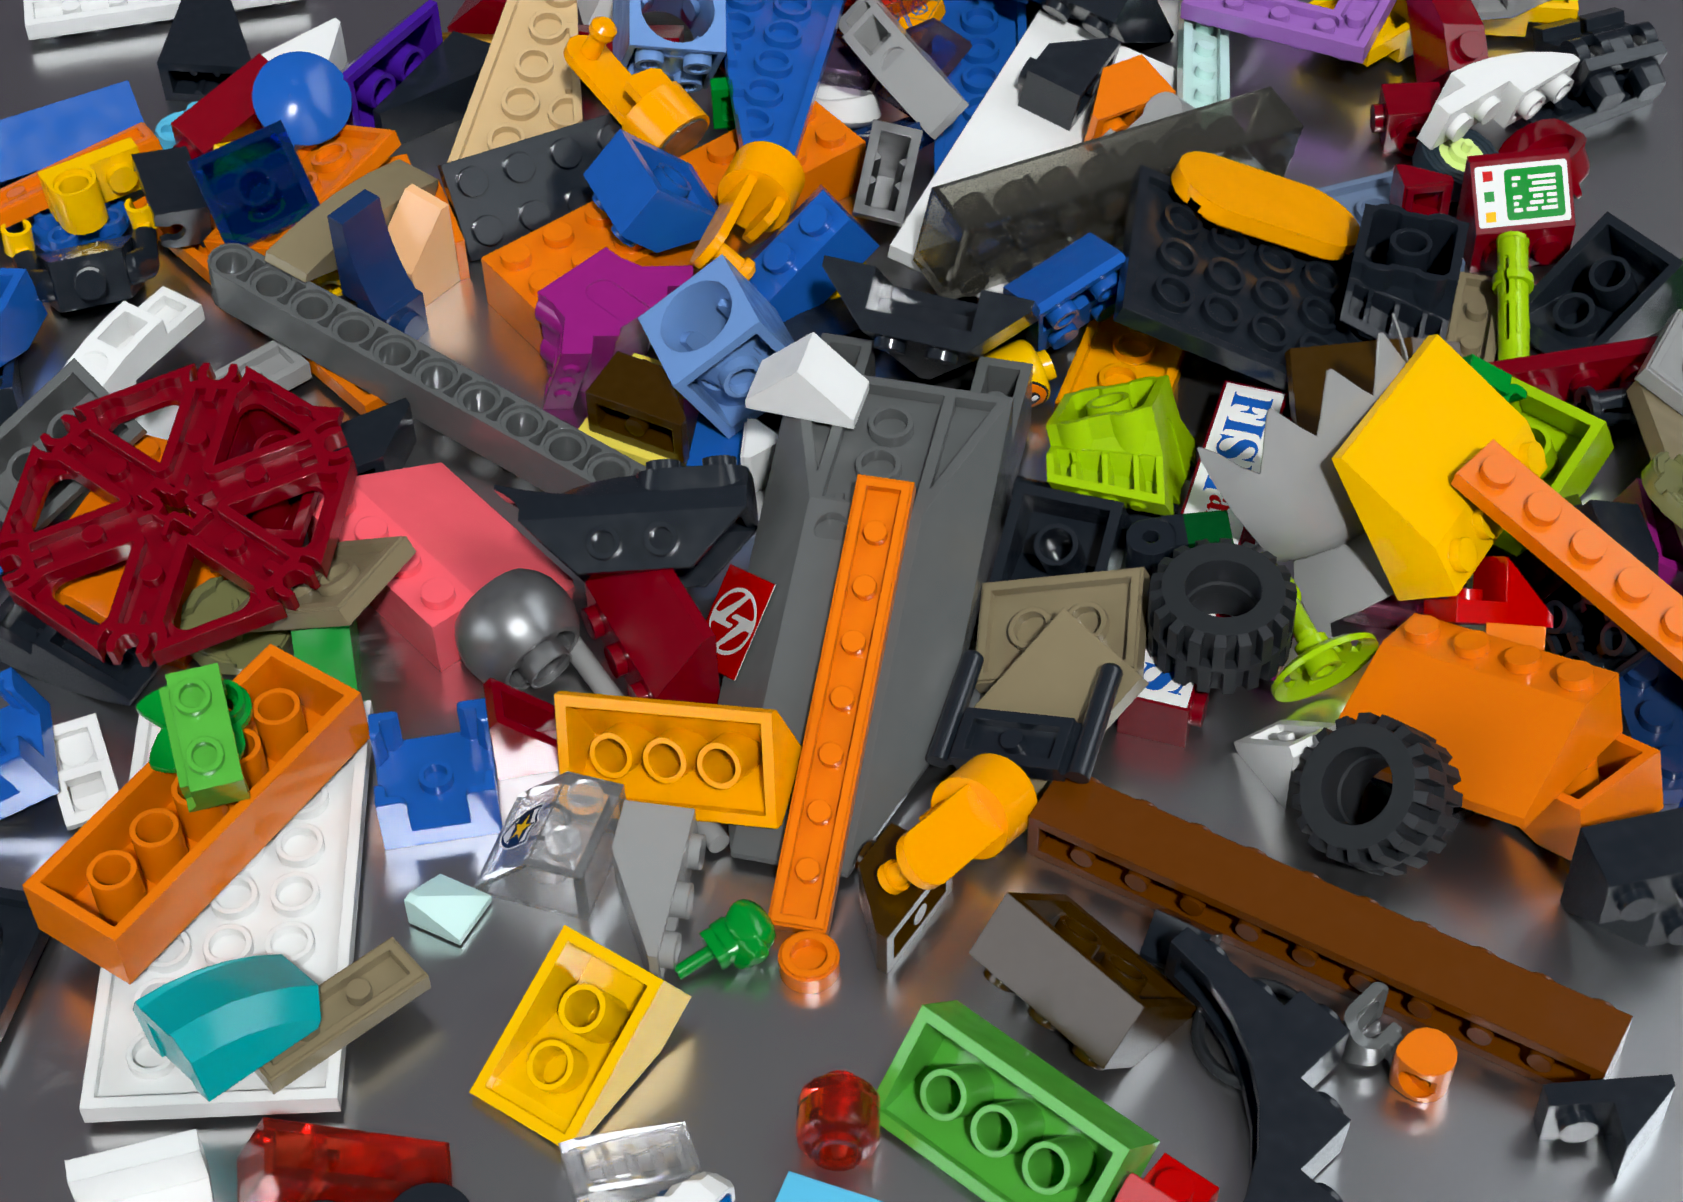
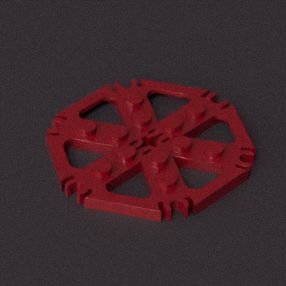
(148, 537)

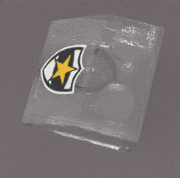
(556, 845)

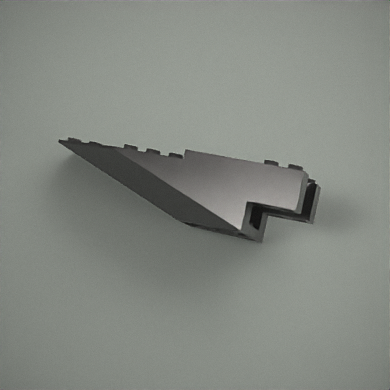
(964, 463)

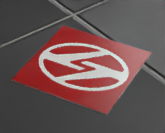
(737, 616)

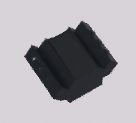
(1405, 268)

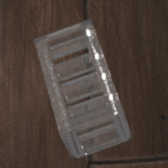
(604, 1149)

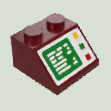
(1517, 193)

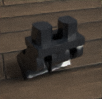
(1609, 55)

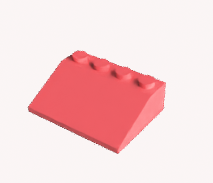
(457, 547)

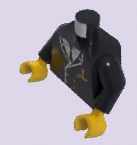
(91, 271)

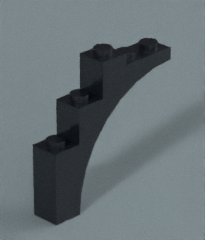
(1278, 1061)

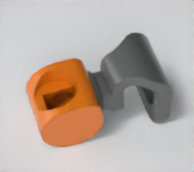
(1418, 1062)

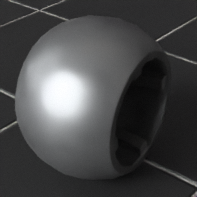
(518, 630)

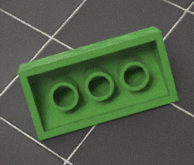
(1004, 1115)

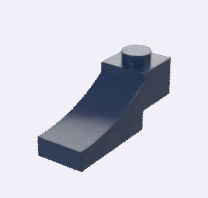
(371, 267)

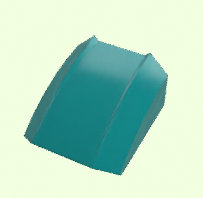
(229, 1018)

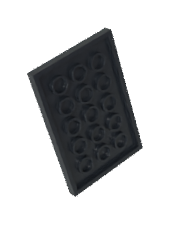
(1223, 289)

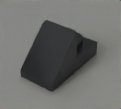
(1617, 1108)

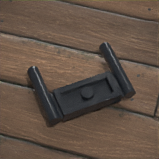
(1037, 743)

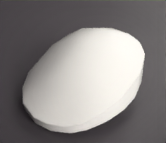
(849, 105)

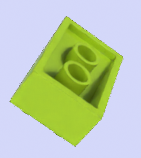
(1573, 447)

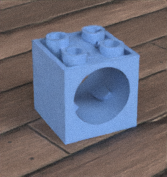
(685, 62)
(714, 340)

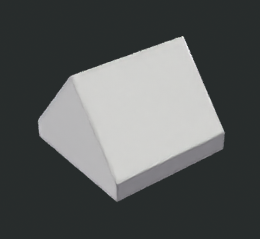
(758, 451)

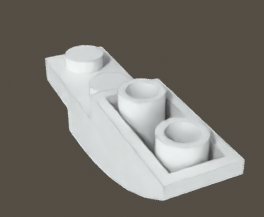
(1498, 90)
(137, 338)

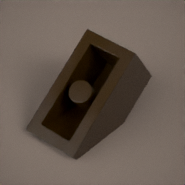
(638, 407)
(890, 918)

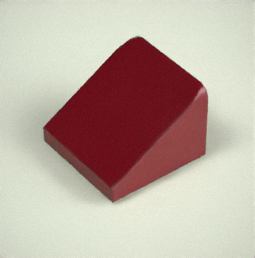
(1421, 190)

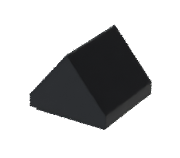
(1164, 928)

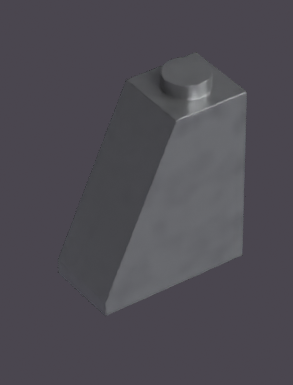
(887, 173)

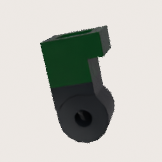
(1170, 533)

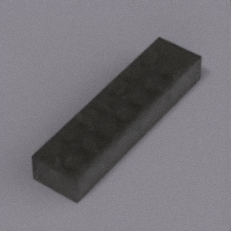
(1022, 213)

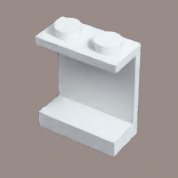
(147, 1171)

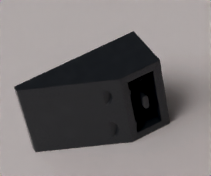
(1579, 626)

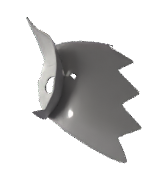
(1301, 505)

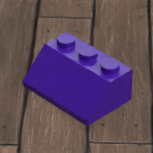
(390, 61)

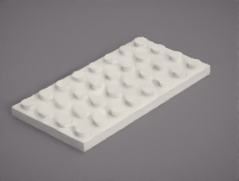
(287, 901)

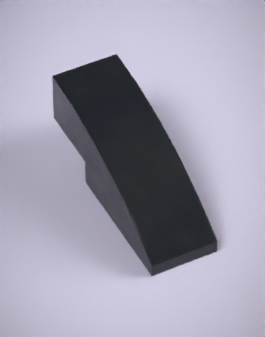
(53, 658)

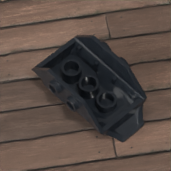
(647, 521)

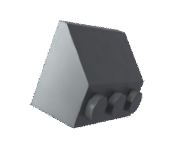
(41, 415)

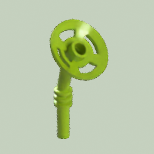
(1320, 659)

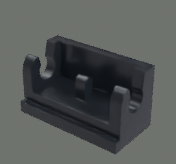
(173, 195)

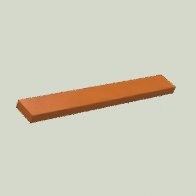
(842, 706)

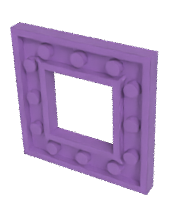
(1338, 32)

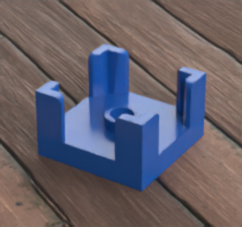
(26, 746)
(437, 783)

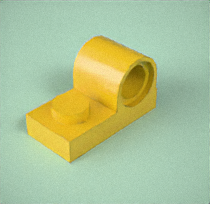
(83, 185)

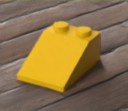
(578, 1039)

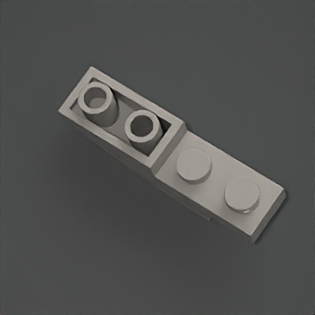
(901, 66)

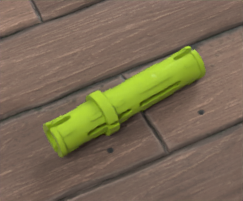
(1512, 286)

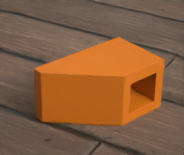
(1123, 95)

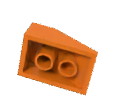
(1614, 787)

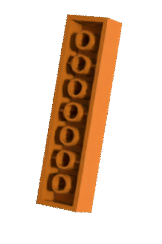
(516, 272)

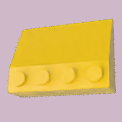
(1404, 463)

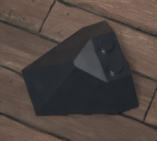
(926, 329)

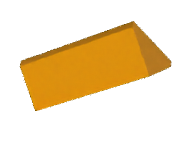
(700, 756)

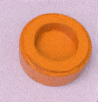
(809, 962)

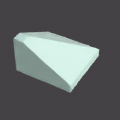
(446, 907)

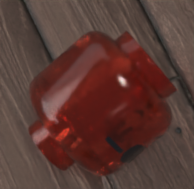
(838, 1120)

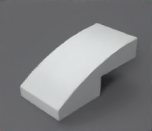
(83, 770)

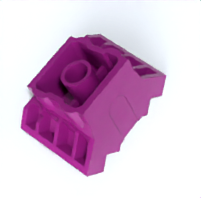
(594, 315)

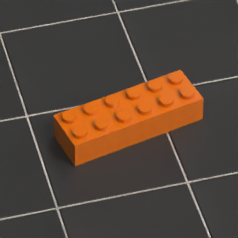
(152, 866)

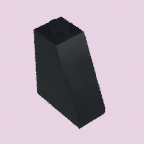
(201, 49)

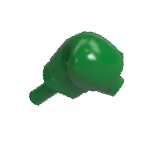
(736, 939)

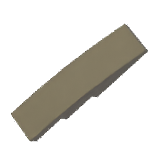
(308, 247)

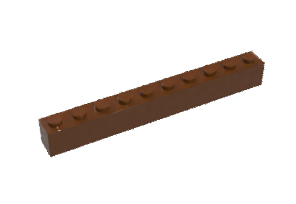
(1328, 933)

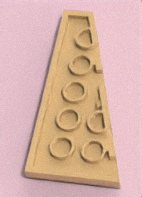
(524, 79)

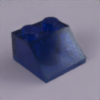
(255, 185)

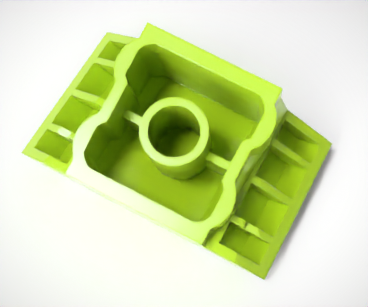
(1122, 445)

